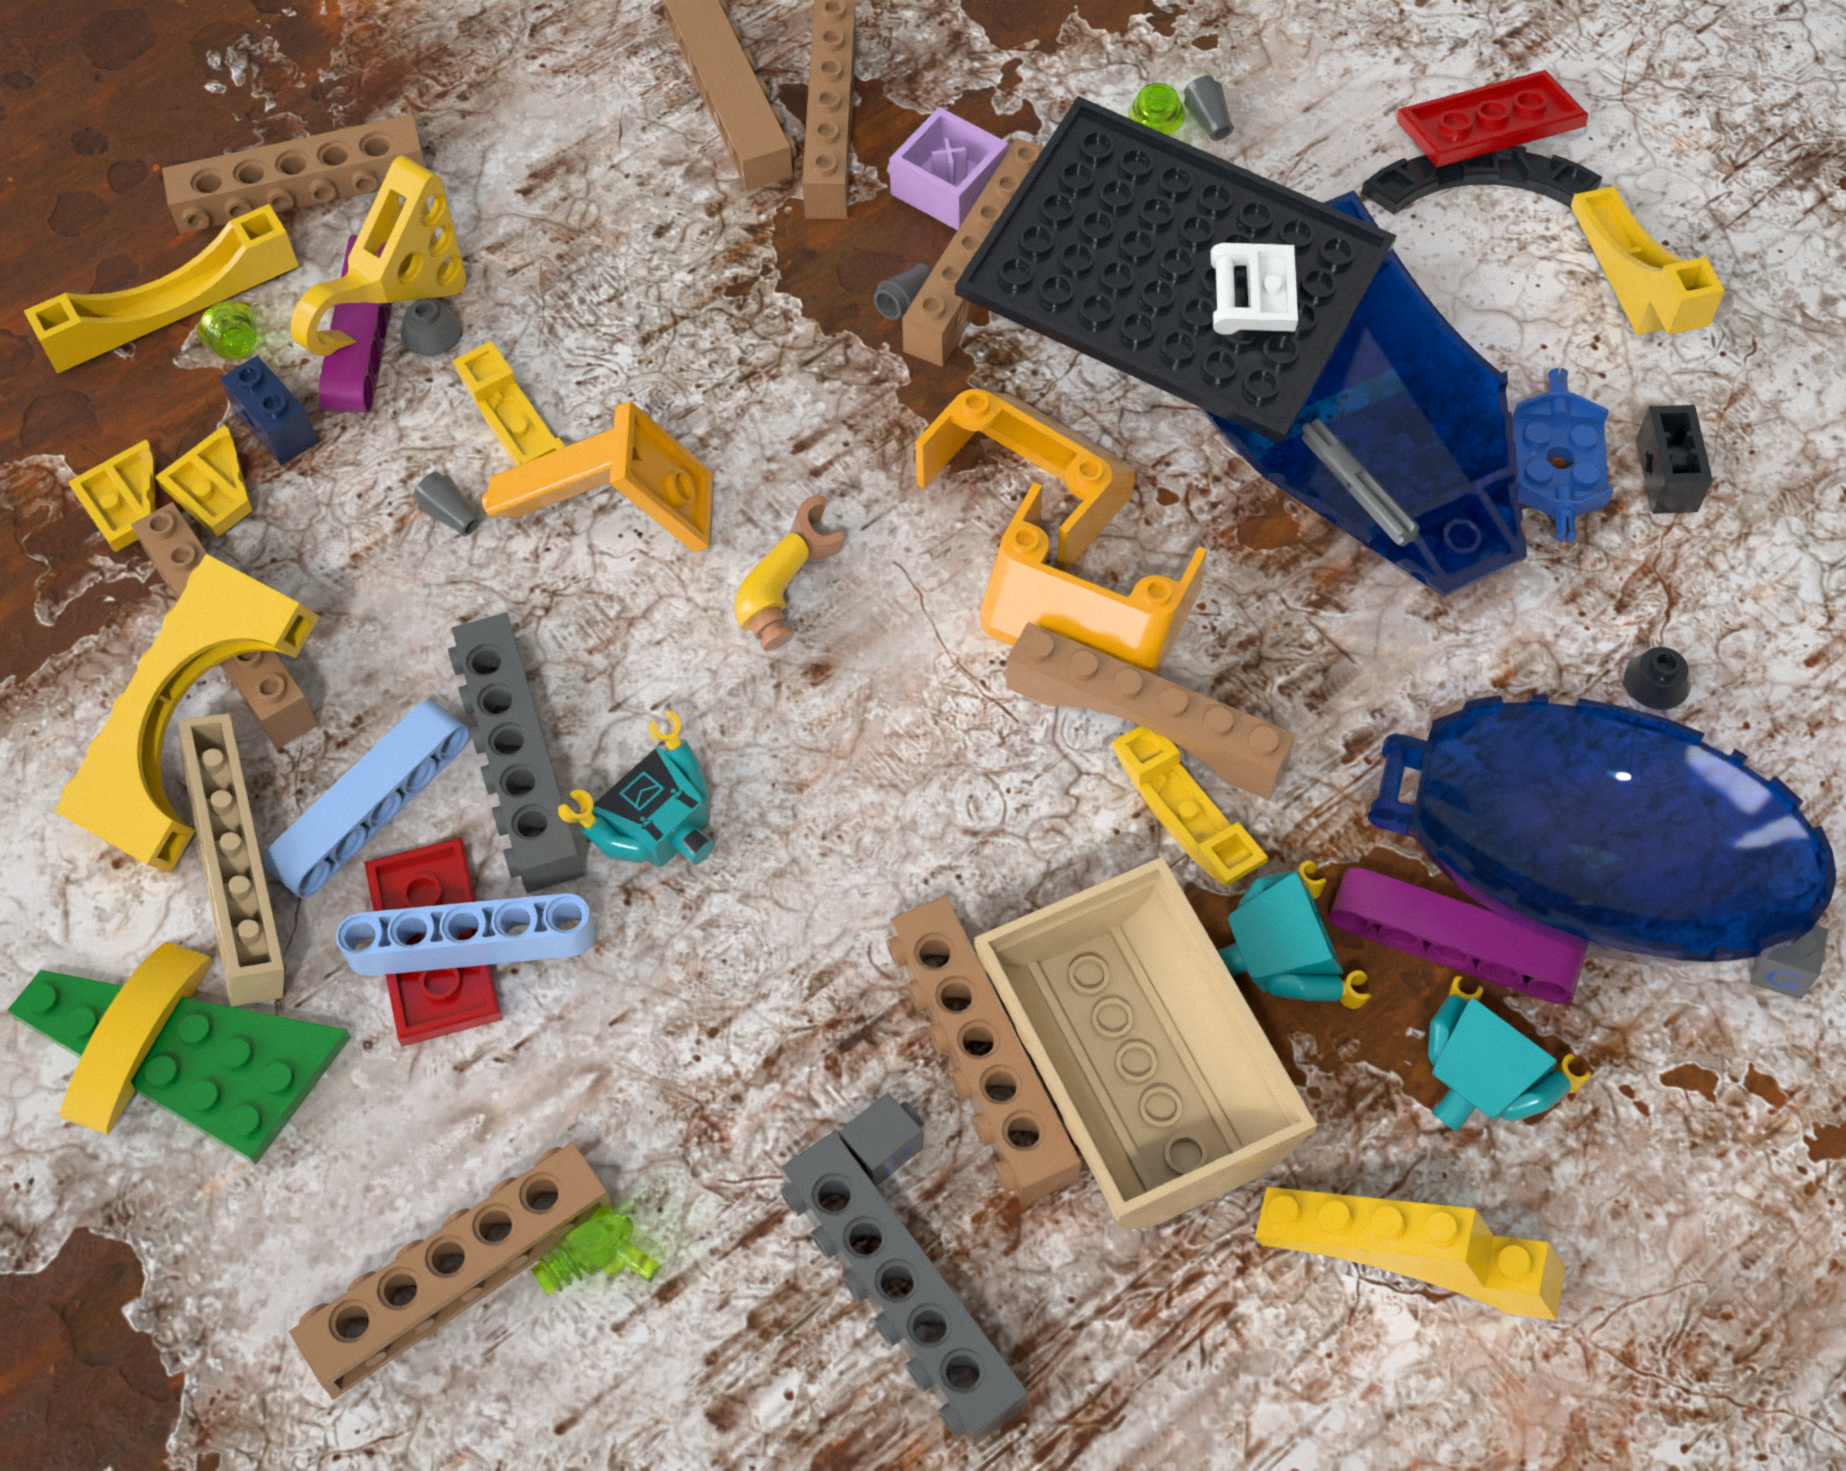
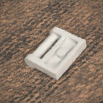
(1269, 287)

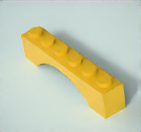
(87, 325)

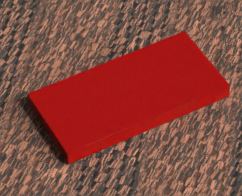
(1491, 118)
(441, 999)

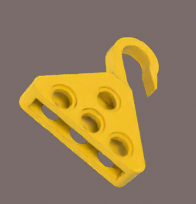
(406, 265)

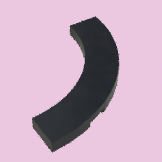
(1511, 167)

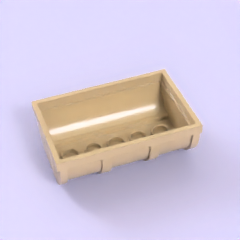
(1145, 1045)

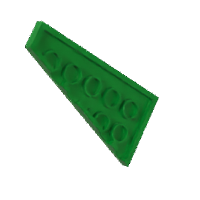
(211, 1065)

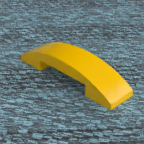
(505, 405)
(1185, 809)
(126, 1034)

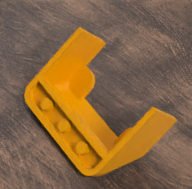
(1086, 468)
(1128, 628)

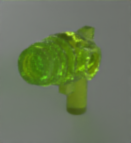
(595, 1247)

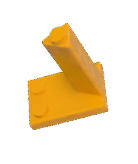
(631, 457)

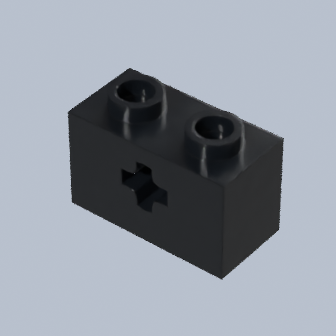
(1673, 459)

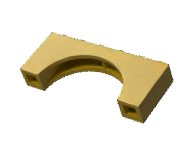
(120, 781)

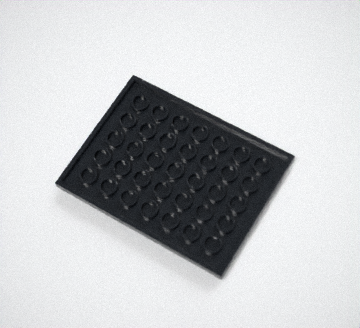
(1116, 262)

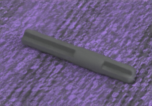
(1360, 483)

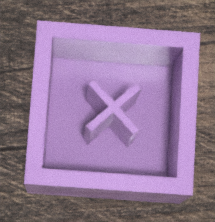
(945, 166)

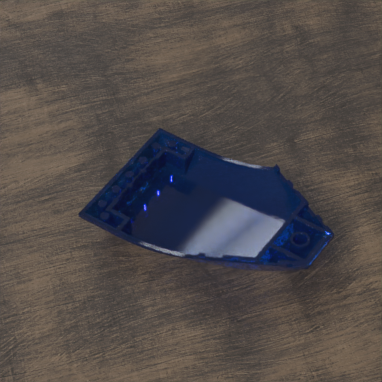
(1422, 421)

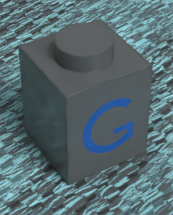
(1793, 967)
(884, 1137)

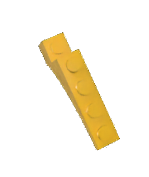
(1650, 282)
(1419, 1241)

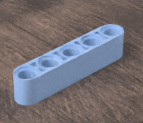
(365, 798)
(446, 922)

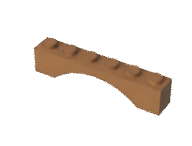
(1227, 740)

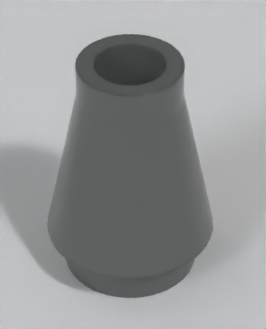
(1208, 105)
(899, 291)
(445, 502)

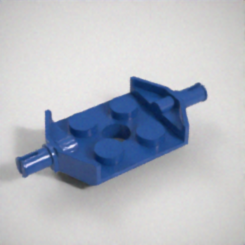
(1564, 428)

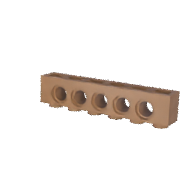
(830, 110)
(288, 173)
(936, 314)
(256, 675)
(1029, 1170)
(439, 1296)

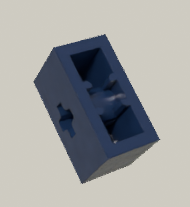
(269, 410)

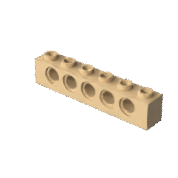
(231, 860)

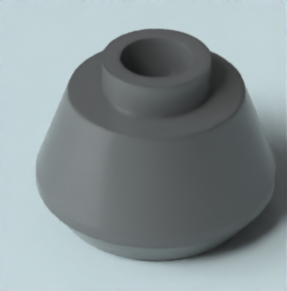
(429, 327)

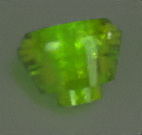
(1158, 108)
(228, 329)

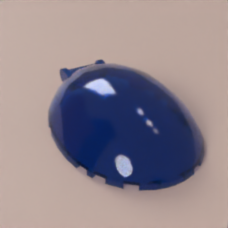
(1610, 831)

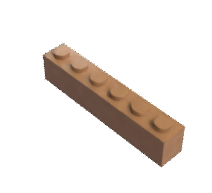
(731, 90)

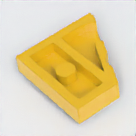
(209, 483)
(119, 493)

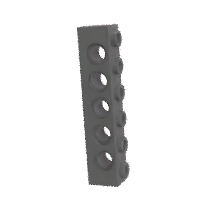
(553, 854)
(830, 1170)

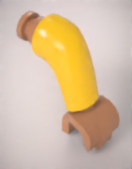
(760, 594)

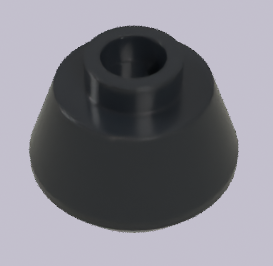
(1658, 678)

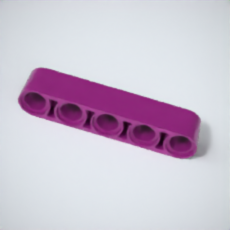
(352, 372)
(1455, 935)

